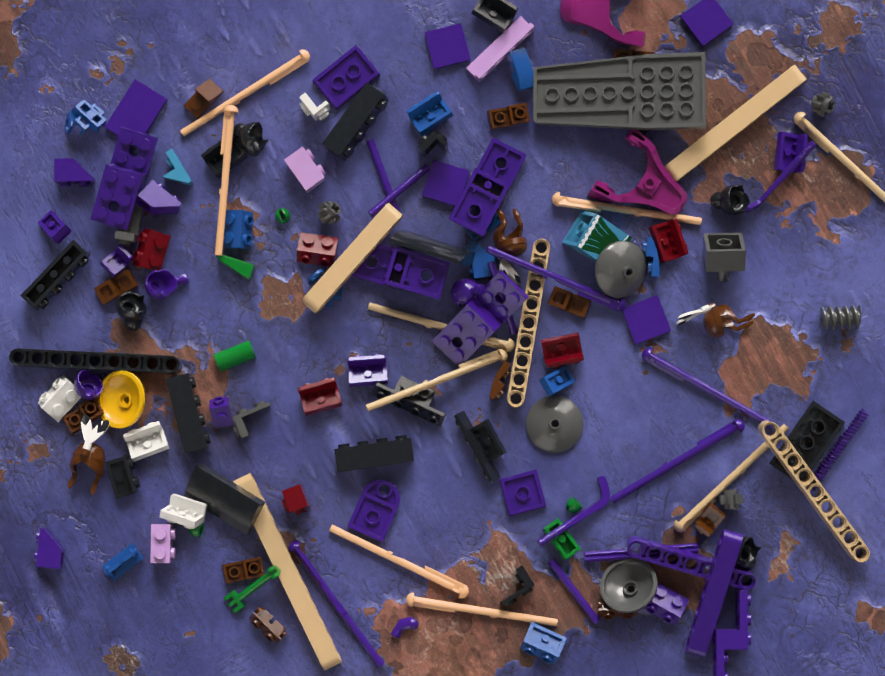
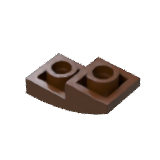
(508, 116)
(497, 386)
(90, 408)
(243, 570)

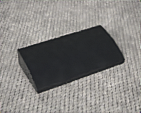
(433, 247)
(811, 437)
(224, 498)

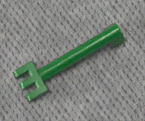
(272, 573)

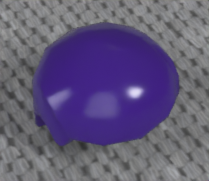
(88, 385)

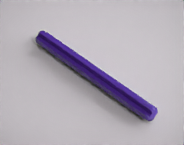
(619, 554)

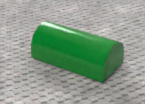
(234, 356)
(564, 542)

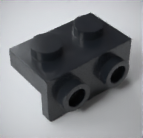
(495, 13)
(427, 143)
(215, 159)
(122, 476)

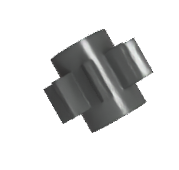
(823, 104)
(329, 212)
(731, 499)

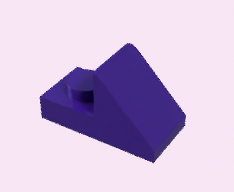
(54, 226)

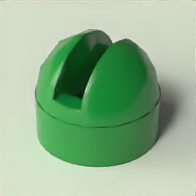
(286, 213)
(573, 505)
(197, 532)

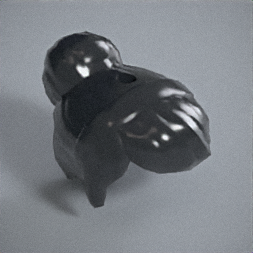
(250, 137)
(731, 193)
(131, 309)
(747, 553)

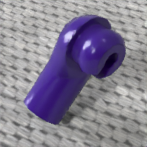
(403, 624)

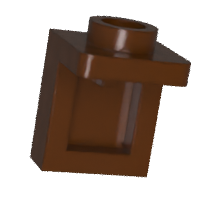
(709, 520)

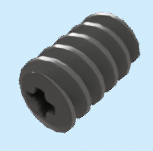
(840, 317)

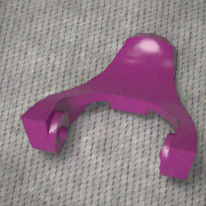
(596, 15)
(655, 186)

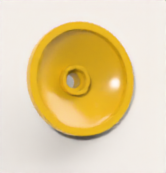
(116, 392)

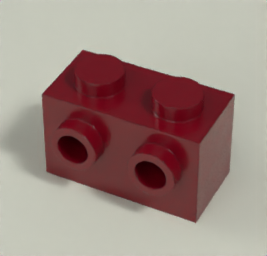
(295, 500)

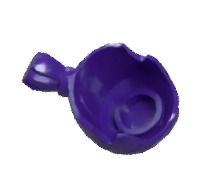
(163, 283)
(464, 290)

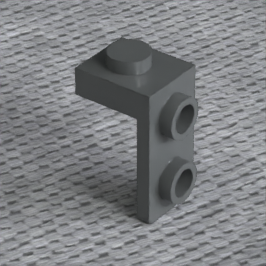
(130, 236)
(240, 427)

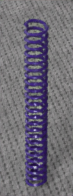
(840, 442)

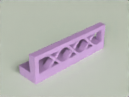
(499, 48)

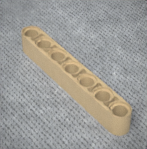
(352, 258)

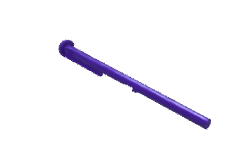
(584, 291)
(681, 375)
(707, 442)
(294, 546)

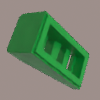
(243, 268)

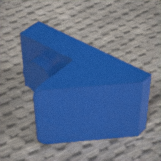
(557, 381)

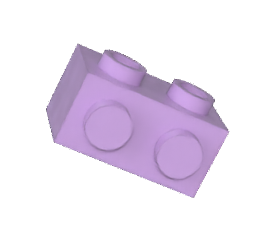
(305, 169)
(162, 543)

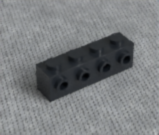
(355, 122)
(55, 275)
(187, 413)
(374, 454)

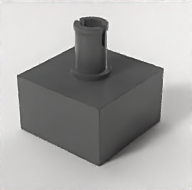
(724, 253)

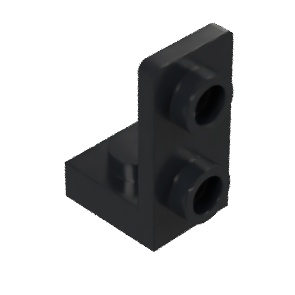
(523, 577)

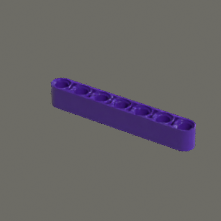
(681, 560)
(713, 593)

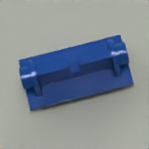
(122, 562)

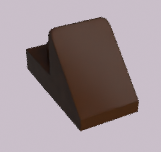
(203, 98)

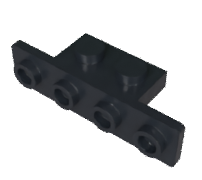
(416, 404)
(483, 442)

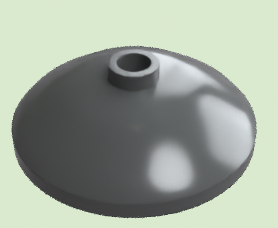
(612, 268)
(552, 438)
(628, 575)

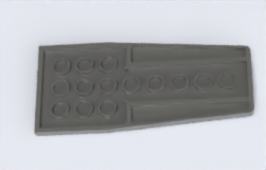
(623, 92)

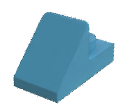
(179, 173)

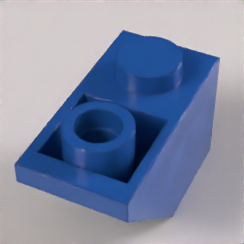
(479, 266)

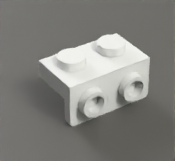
(310, 108)
(59, 398)
(146, 441)
(184, 511)

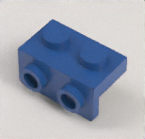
(429, 113)
(238, 229)

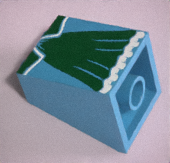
(592, 234)

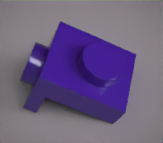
(117, 260)
(220, 412)

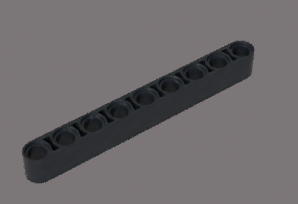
(86, 358)

